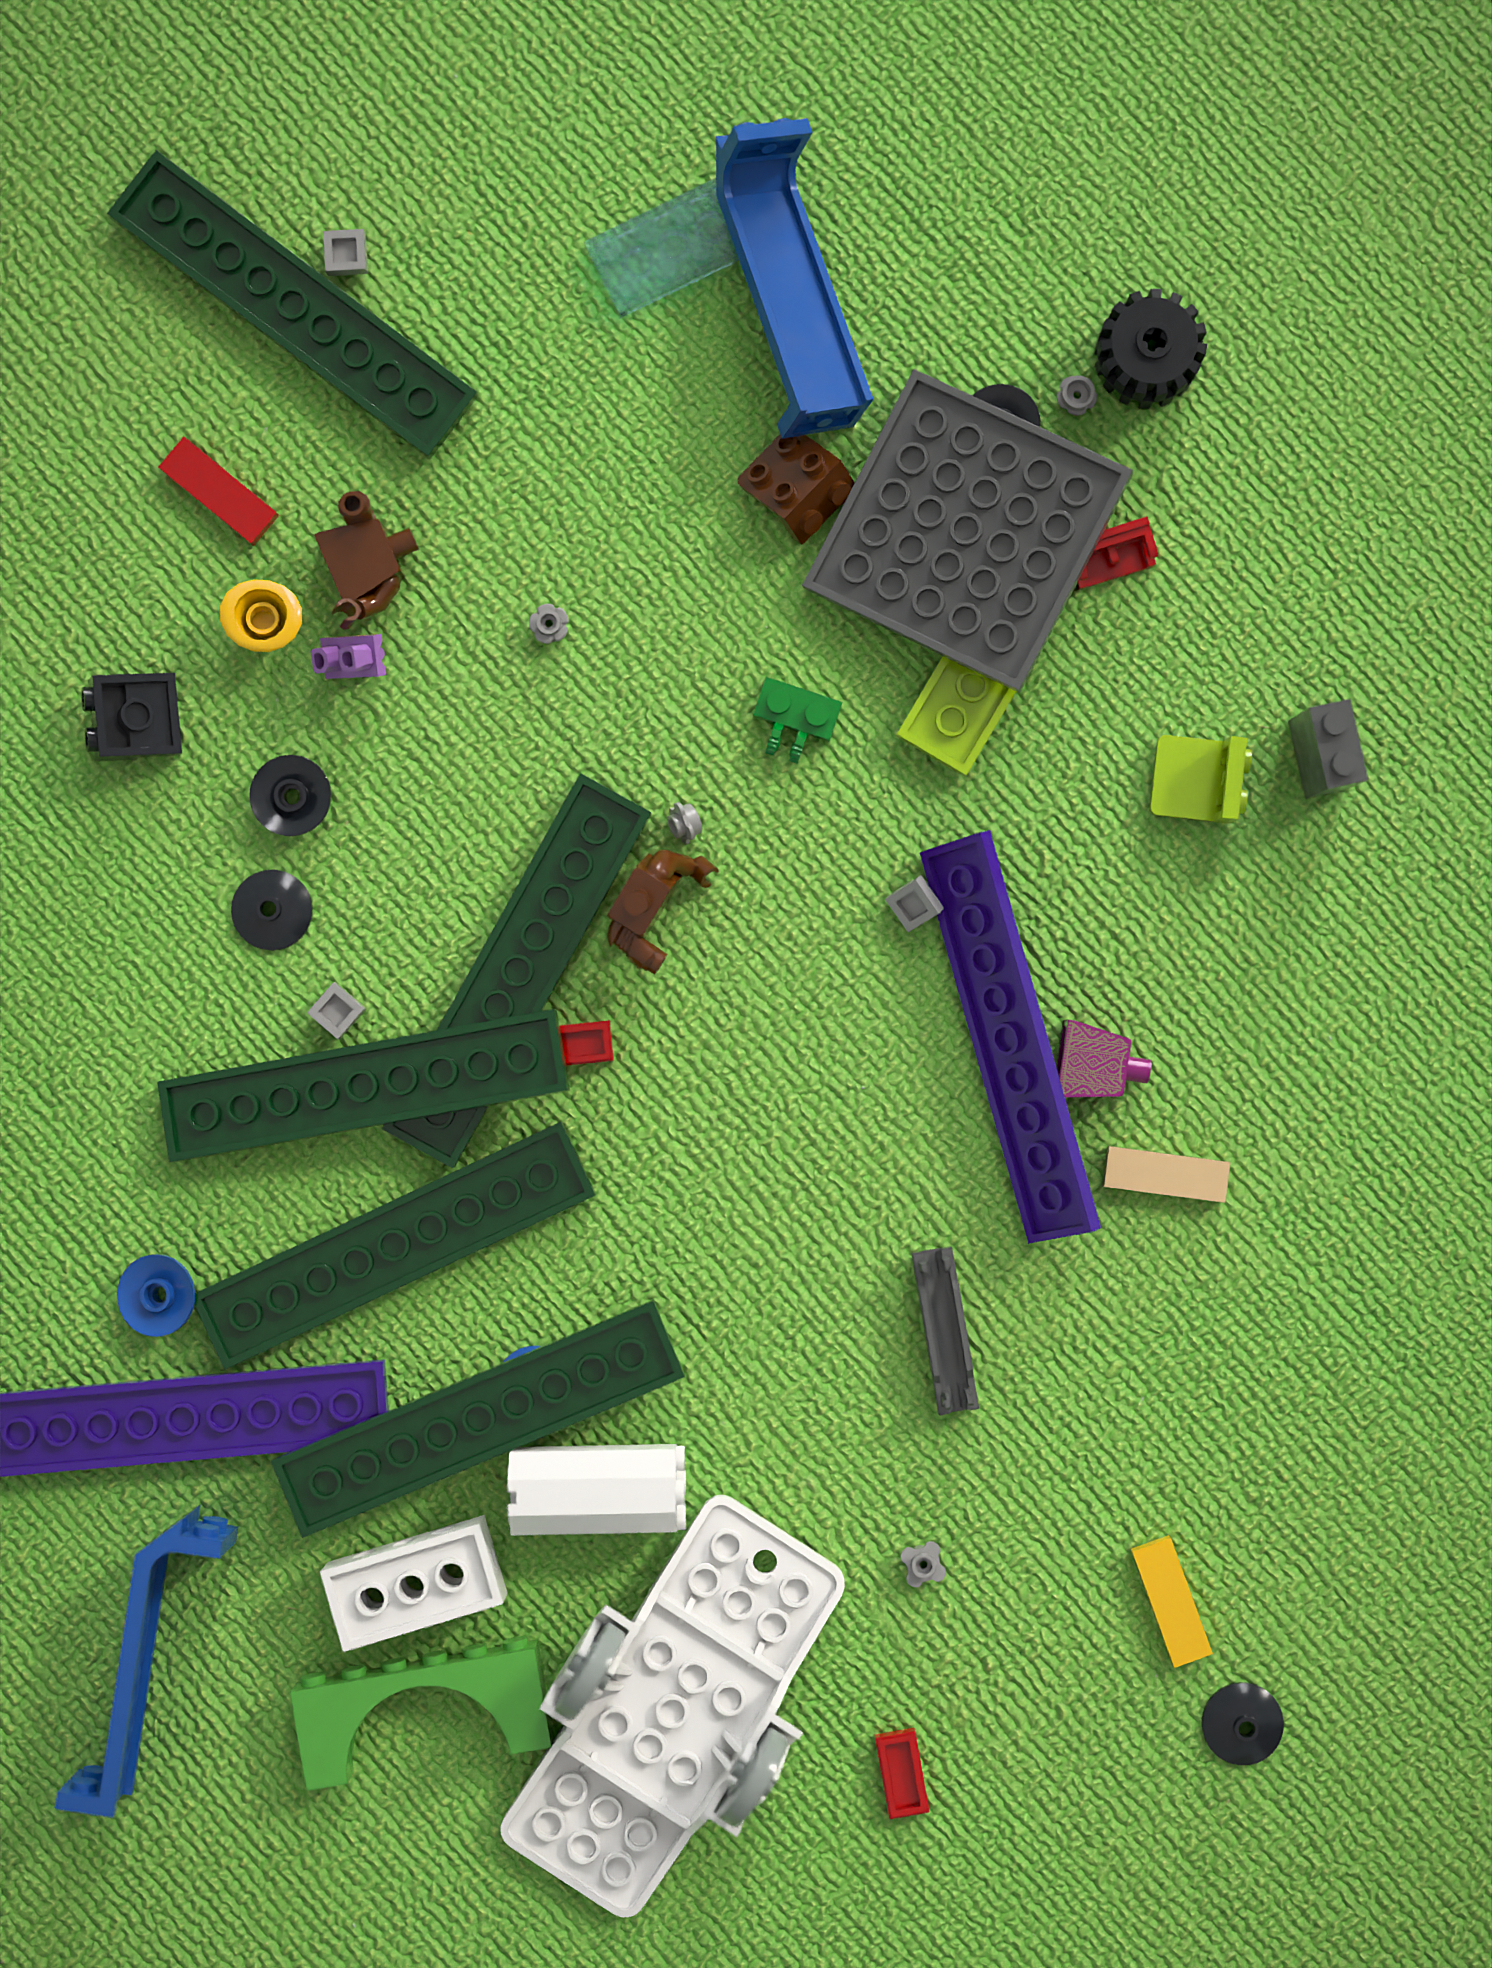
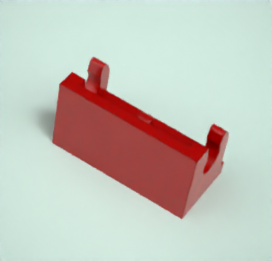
(1120, 553)

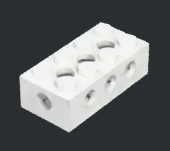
(404, 1609)

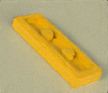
(1171, 1601)

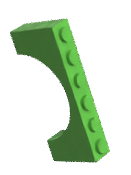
(501, 1678)

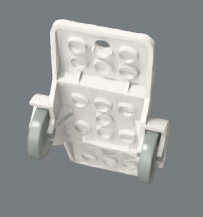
(673, 1709)

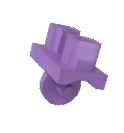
(349, 656)

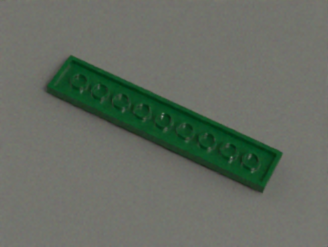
(292, 304)
(536, 936)
(363, 1086)
(393, 1245)
(477, 1418)

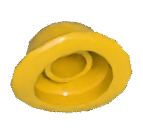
(260, 615)

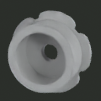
(1076, 384)
(556, 631)

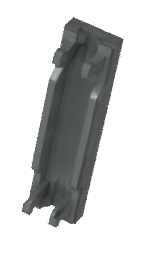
(945, 1330)

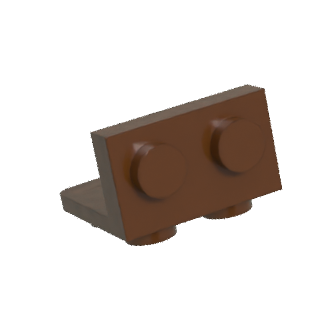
(798, 484)

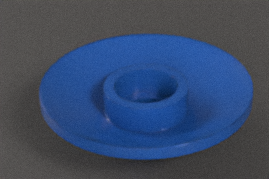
(140, 1300)

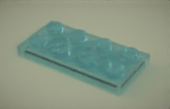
(663, 249)

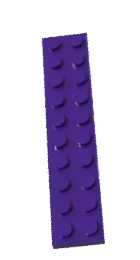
(1010, 1039)
(185, 1417)

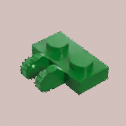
(798, 711)

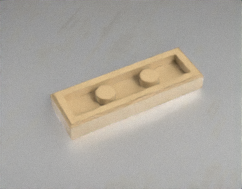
(1166, 1174)

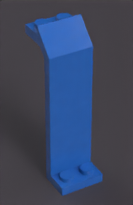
(789, 276)
(97, 1787)

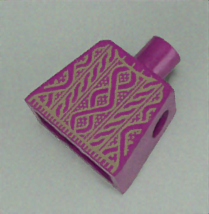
(1097, 1062)

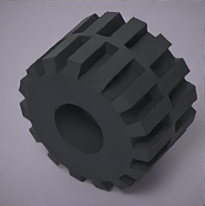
(1141, 372)

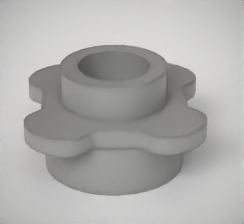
(684, 822)
(928, 1553)

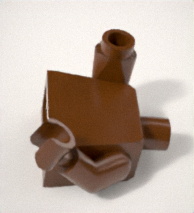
(363, 559)
(644, 900)

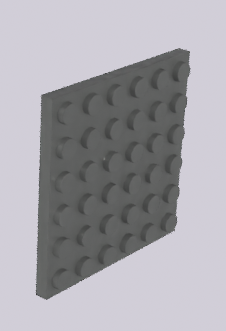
(967, 530)

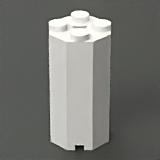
(597, 1489)

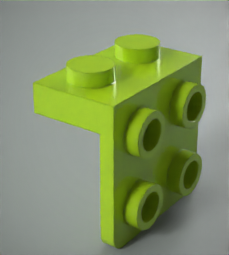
(1200, 778)

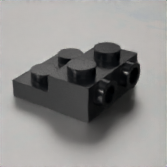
(132, 716)

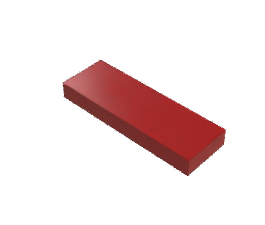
(218, 491)

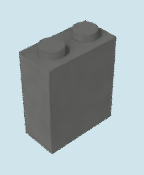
(1328, 749)

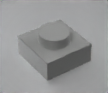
(345, 252)
(914, 903)
(336, 1010)

